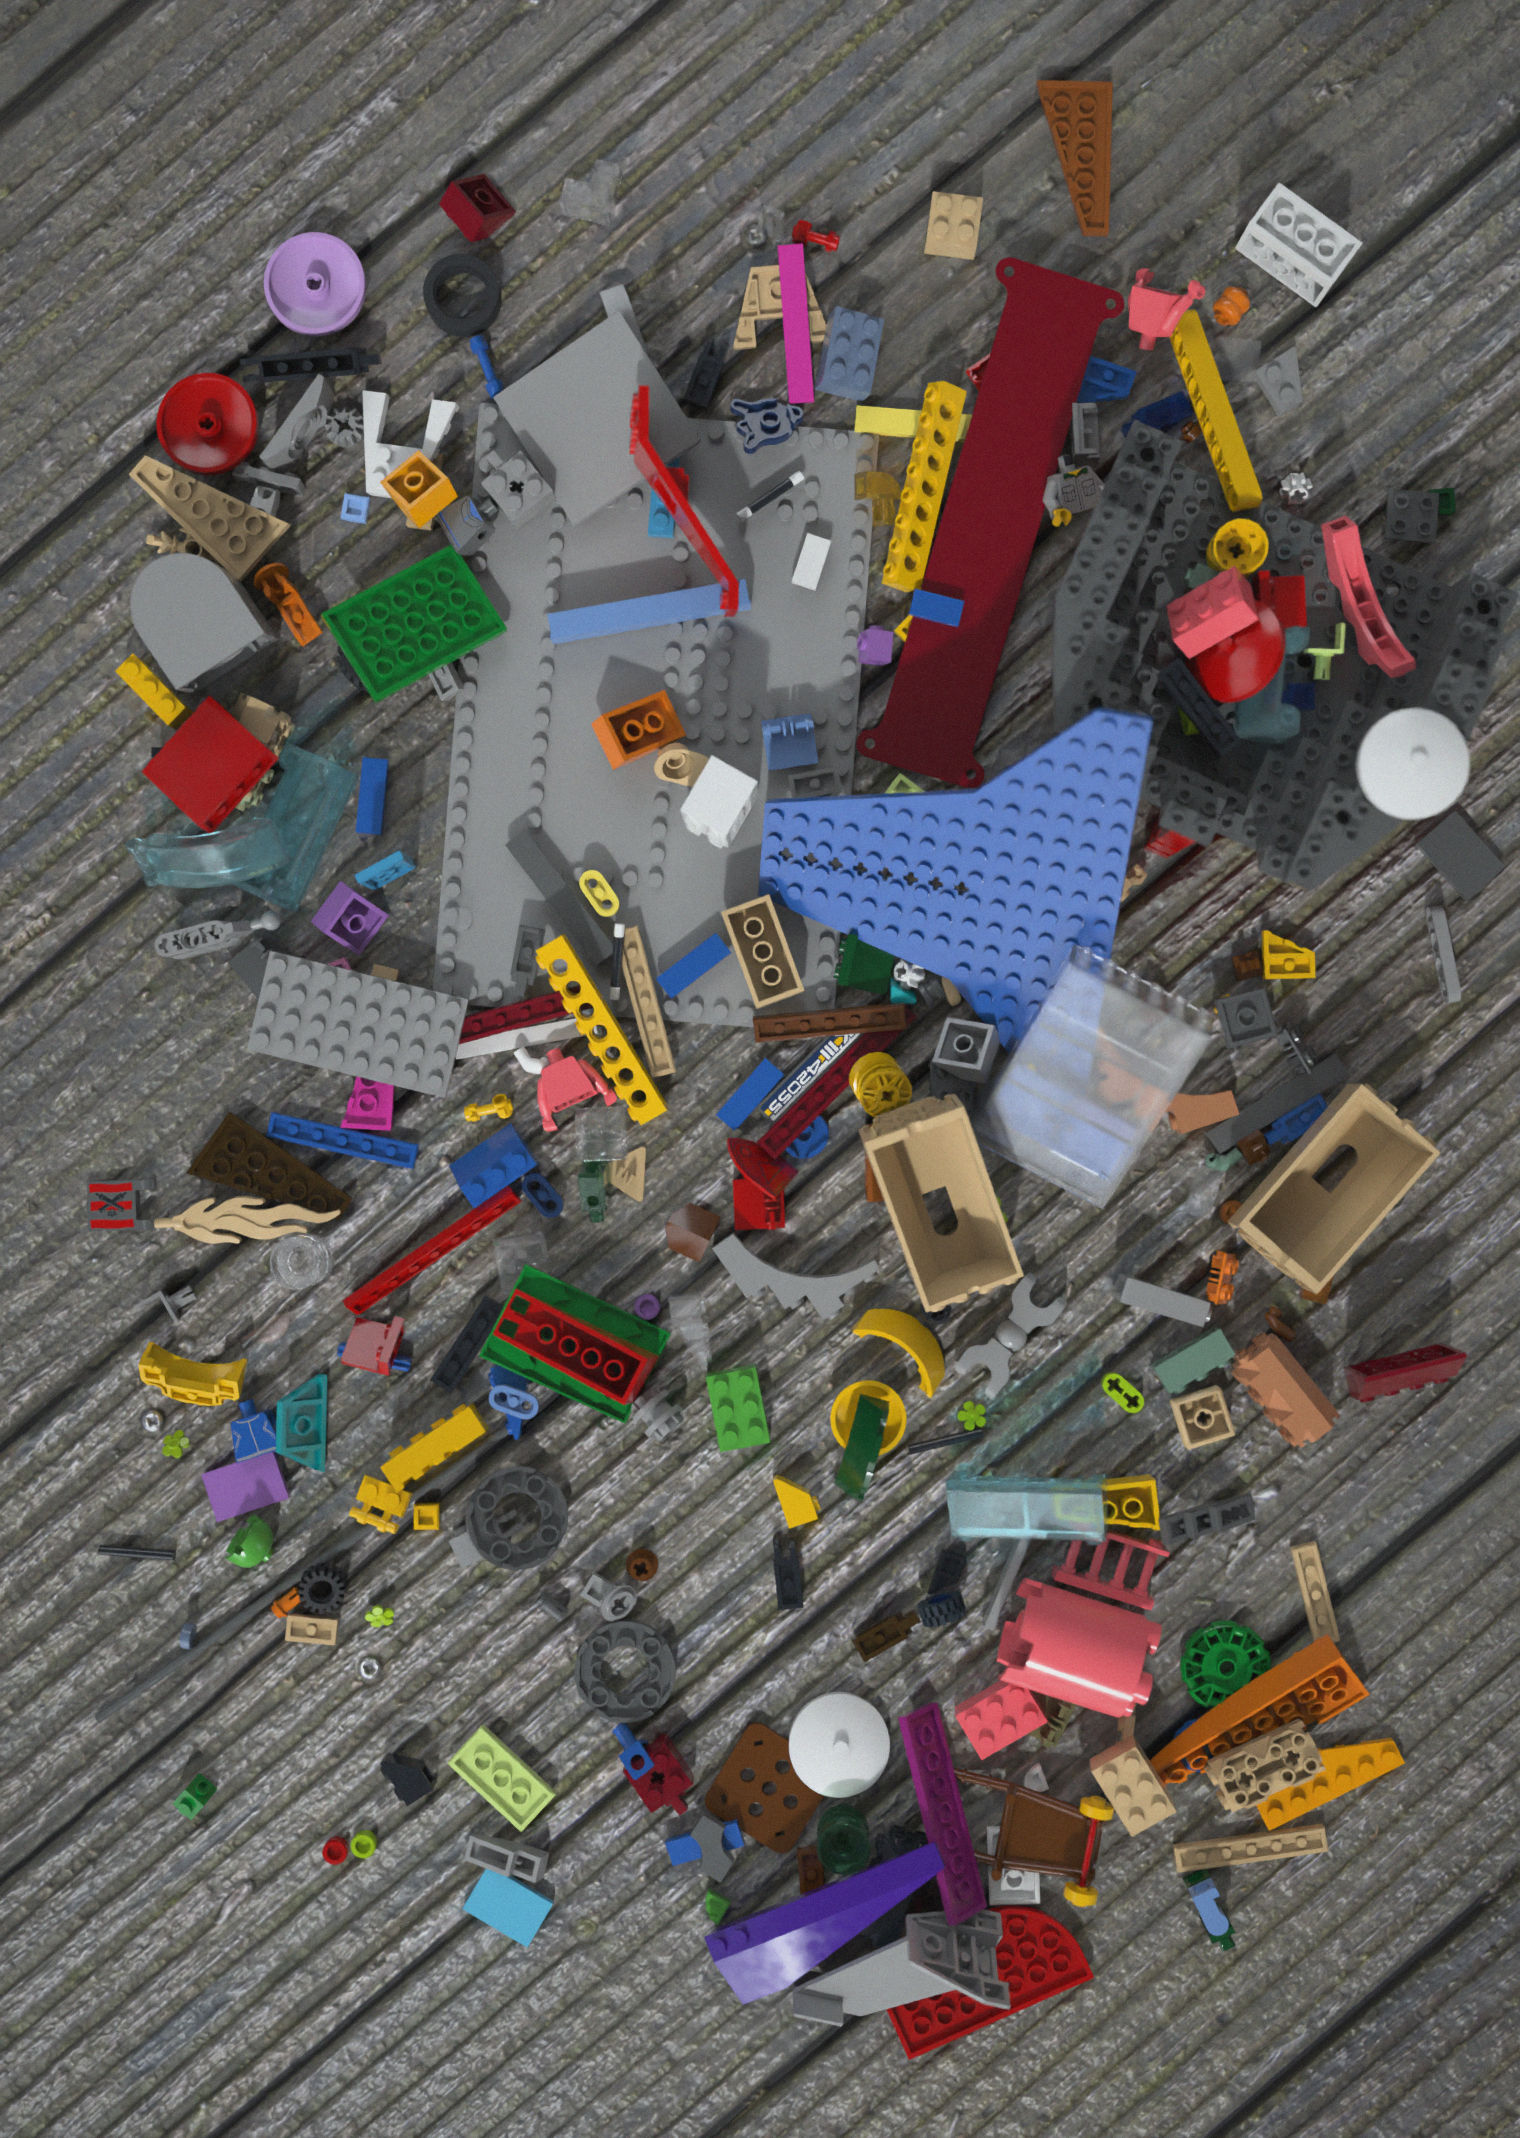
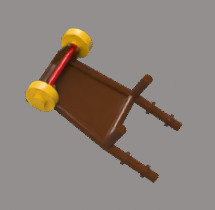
(1046, 1836)

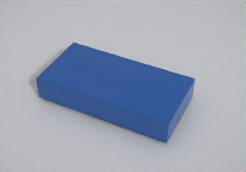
(936, 608)

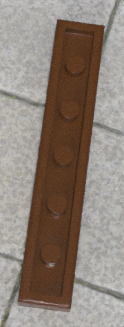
(829, 1022)

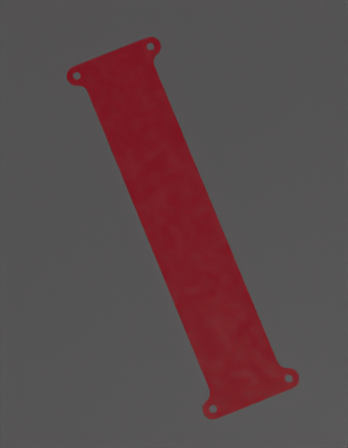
(991, 520)

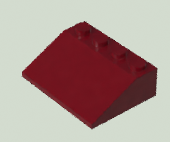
(1403, 1370)

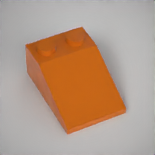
(638, 729)

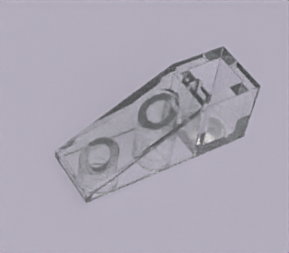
(687, 1319)

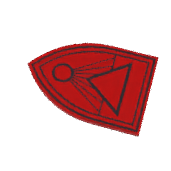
(759, 1167)

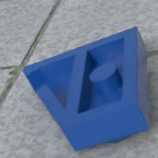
(1105, 382)

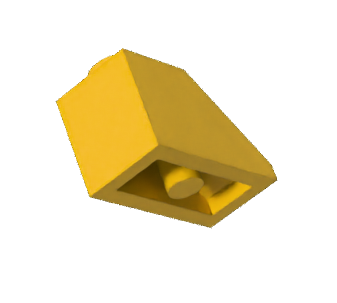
(796, 1502)

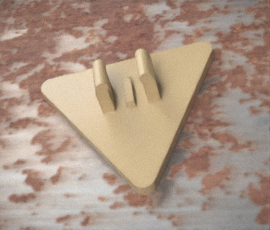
(630, 1173)

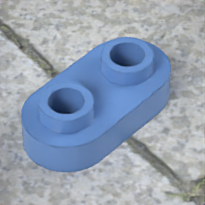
(513, 1404)

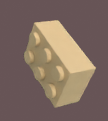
(1132, 1785)

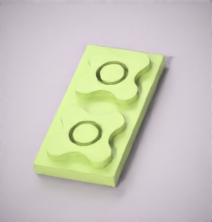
(501, 1777)

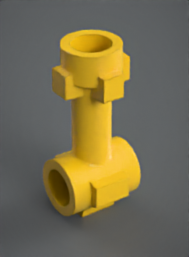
(499, 1105)

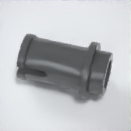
(551, 1606)

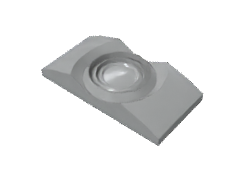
(299, 427)

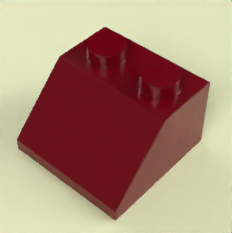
(476, 207)

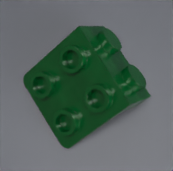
(863, 966)

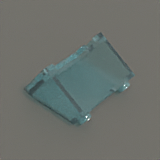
(1263, 715)

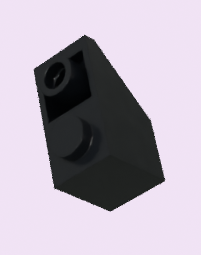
(409, 1776)

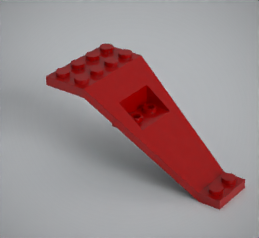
(673, 491)

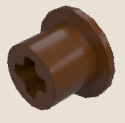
(642, 1564)

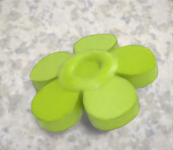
(972, 1415)
(175, 1444)
(379, 1616)

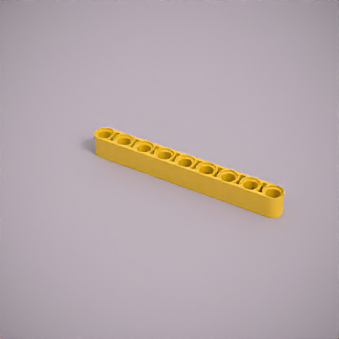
(1215, 414)

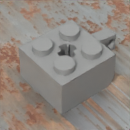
(516, 474)

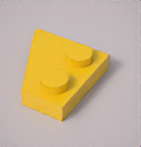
(1285, 959)

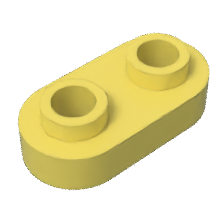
(599, 893)

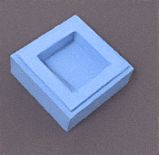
(355, 508)

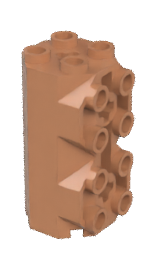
(1284, 1390)

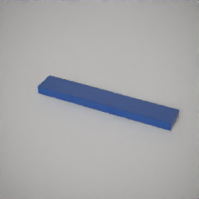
(342, 1140)

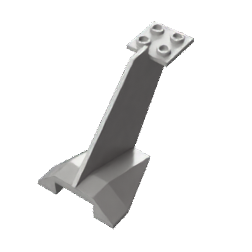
(919, 1966)

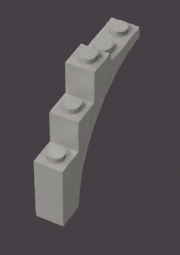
(823, 1290)

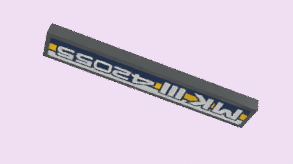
(806, 1074)

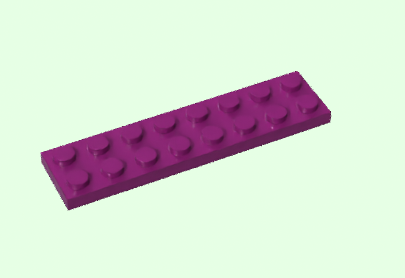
(942, 1811)

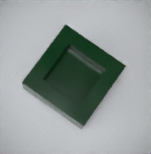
(1446, 503)

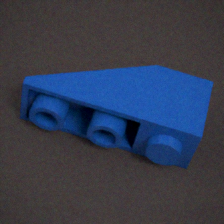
(504, 1376)

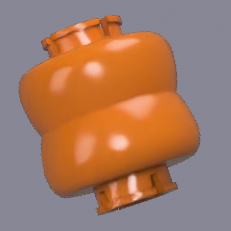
(1231, 306)

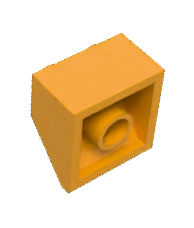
(419, 489)

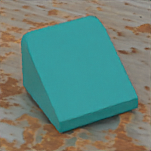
(901, 995)

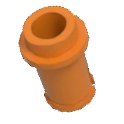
(286, 1603)

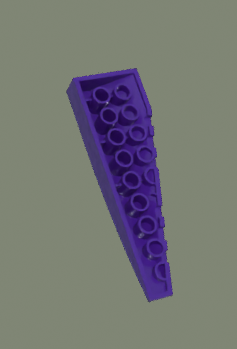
(792, 1937)

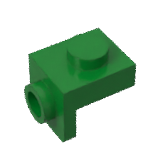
(195, 1796)

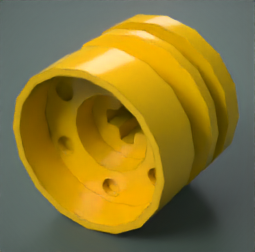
(1246, 538)
(879, 1083)

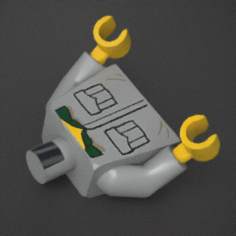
(1071, 490)

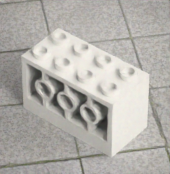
(1297, 244)
(719, 802)

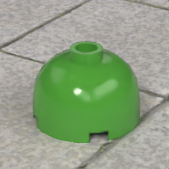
(251, 1544)

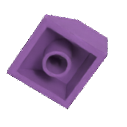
(349, 918)

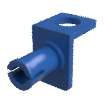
(632, 1747)

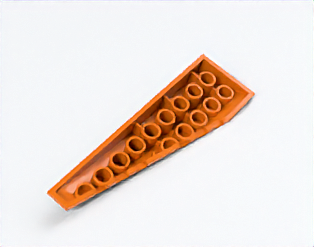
(1305, 1686)

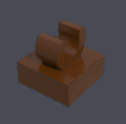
(1247, 966)
(1254, 1147)

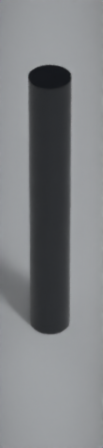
(945, 1440)
(137, 1552)

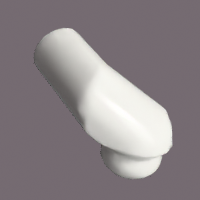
(530, 1064)

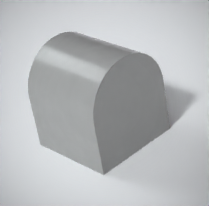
(196, 619)

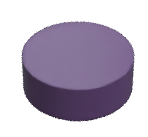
(647, 1306)

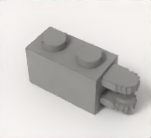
(463, 1547)

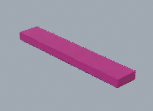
(795, 324)

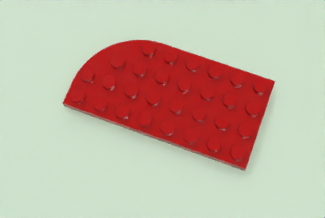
(1035, 1959)

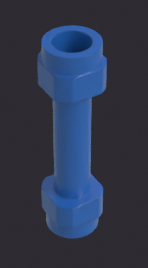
(479, 346)

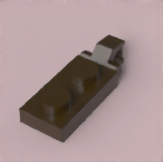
(885, 1634)

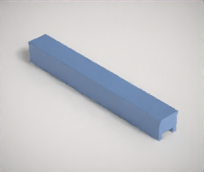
(641, 613)

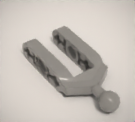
(224, 929)

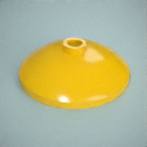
(845, 1406)

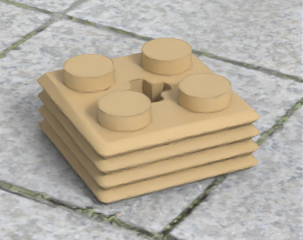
(1216, 1424)

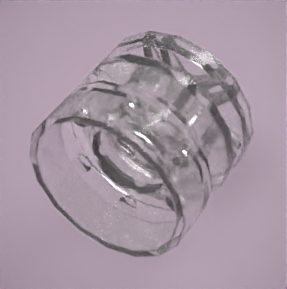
(288, 1259)

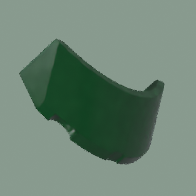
(862, 1446)

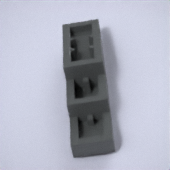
(1206, 1518)

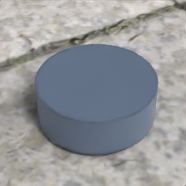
(188, 1636)

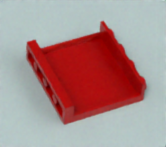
(209, 765)

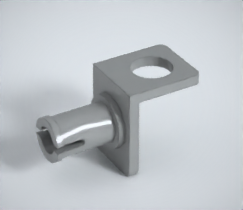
(171, 1302)

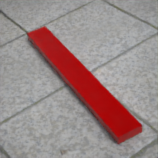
(432, 1250)

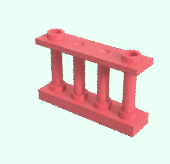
(1115, 1588)

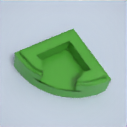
(716, 1905)

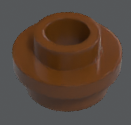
(1190, 431)

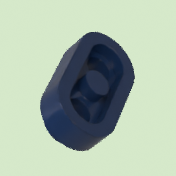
(542, 1195)

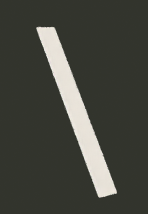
(520, 1037)

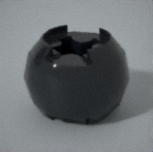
(939, 1318)

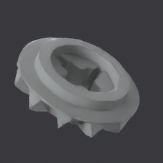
(347, 437)
(613, 1611)

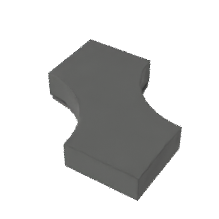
(715, 1857)

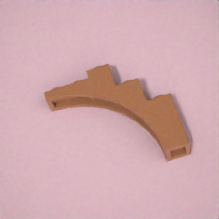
(1197, 1111)

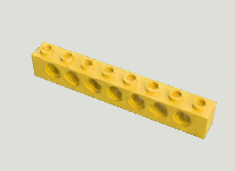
(924, 486)
(638, 1110)

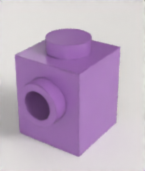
(875, 646)

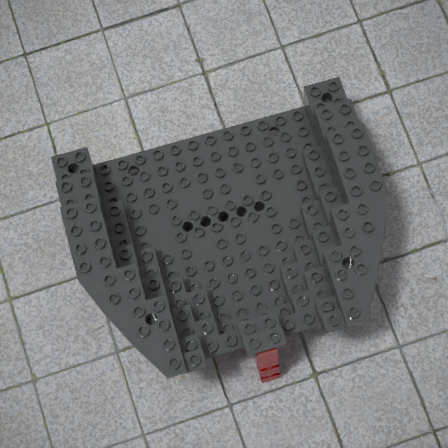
(1288, 799)

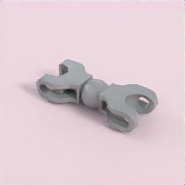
(1010, 1335)

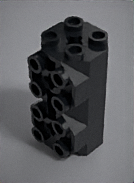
(892, 1924)

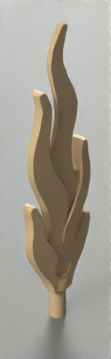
(232, 1216)

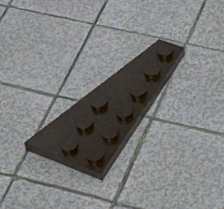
(256, 1164)

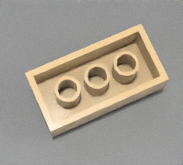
(762, 951)

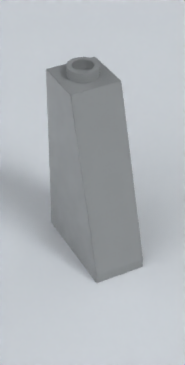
(1161, 1300)

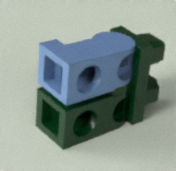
(1212, 1914)

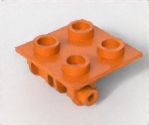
(1223, 1290)

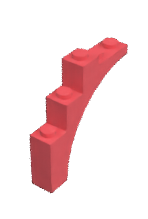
(1360, 604)

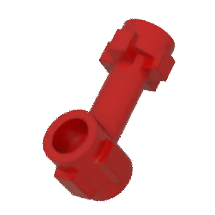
(802, 234)

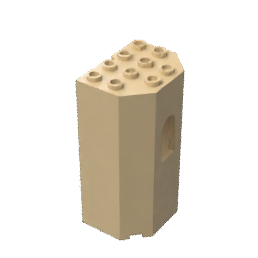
(921, 1151)
(1316, 1231)

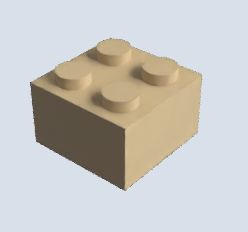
(953, 225)

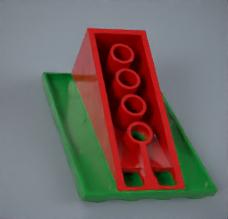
(575, 1343)

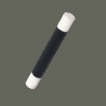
(770, 496)
(617, 961)

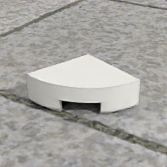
(1035, 1779)

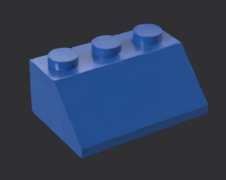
(493, 1165)

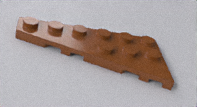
(1081, 132)

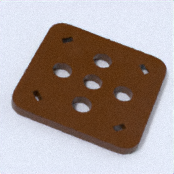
(742, 1792)

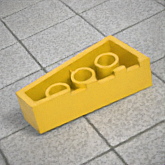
(434, 1446)
(1133, 1501)

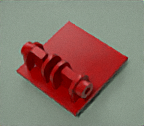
(755, 1208)

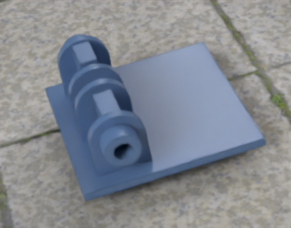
(789, 742)

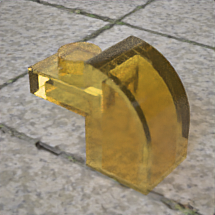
(882, 491)

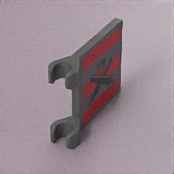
(115, 1205)

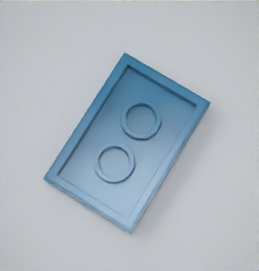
(386, 870)

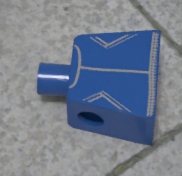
(253, 1432)

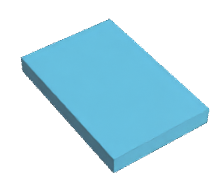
(508, 1906)

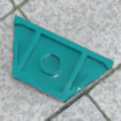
(303, 1423)

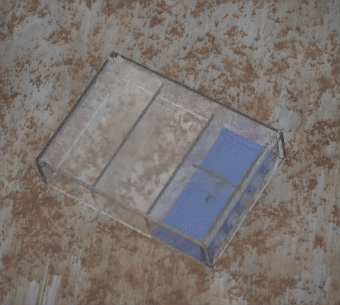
(1091, 1076)

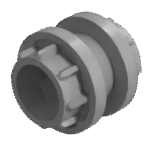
(657, 1413)

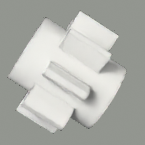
(1295, 488)
(908, 974)

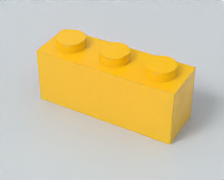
(154, 691)

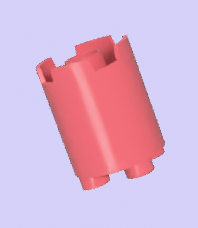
(1078, 1650)

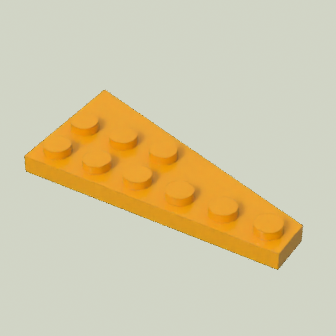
(1345, 1770)

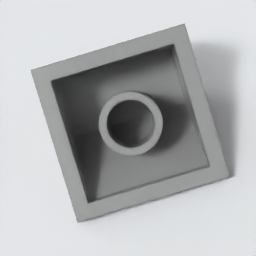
(967, 1049)

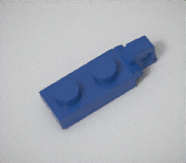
(1296, 1121)

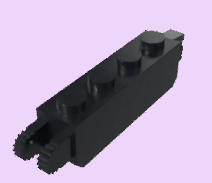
(310, 364)

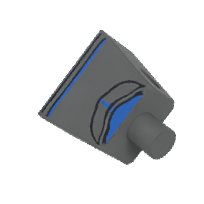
(468, 524)

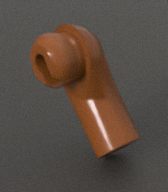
(1277, 1326)

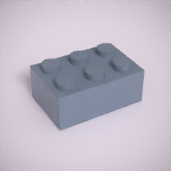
(849, 354)

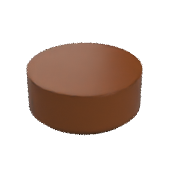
(1228, 1210)

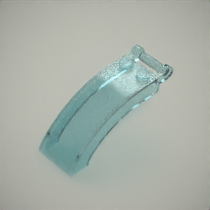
(211, 857)

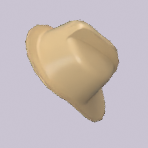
(679, 764)

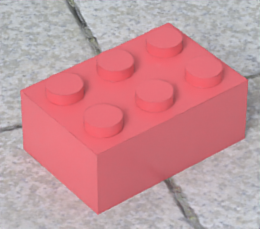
(1212, 612)
(999, 1716)

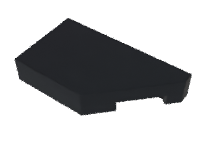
(947, 1570)

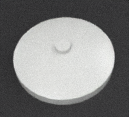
(1413, 763)
(839, 1744)

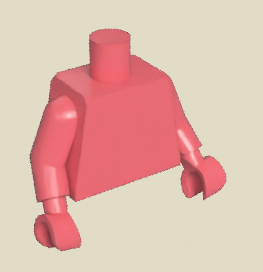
(1155, 310)
(568, 1083)

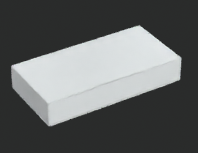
(811, 561)

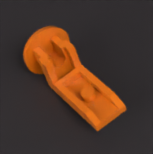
(278, 589)

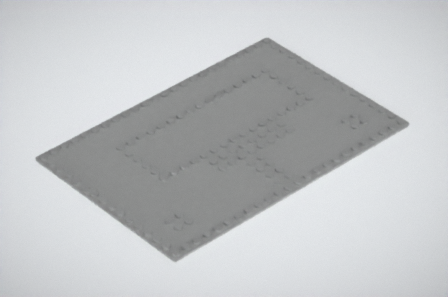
(528, 709)

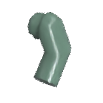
(1223, 1162)

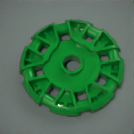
(1216, 1653)

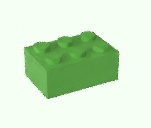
(738, 1407)

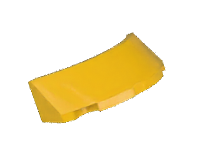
(912, 1337)
(189, 1379)

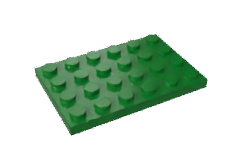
(414, 623)

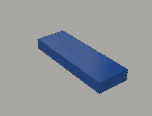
(372, 796)
(693, 965)
(750, 1094)
(685, 1848)

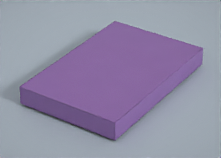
(245, 1486)

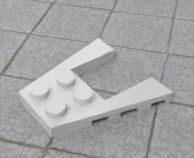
(385, 458)

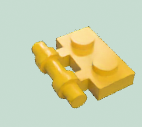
(382, 1496)

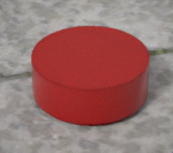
(335, 1850)

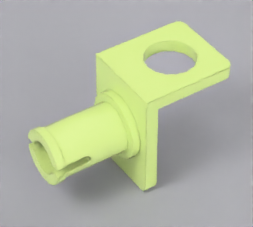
(1323, 656)

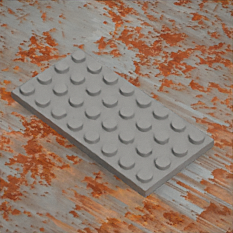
(358, 1024)

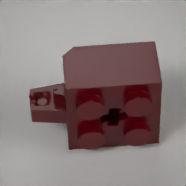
(670, 1786)

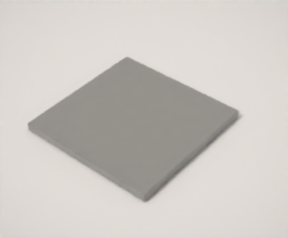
(577, 417)

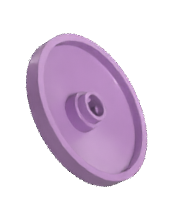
(315, 284)

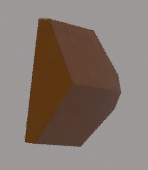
(691, 1230)

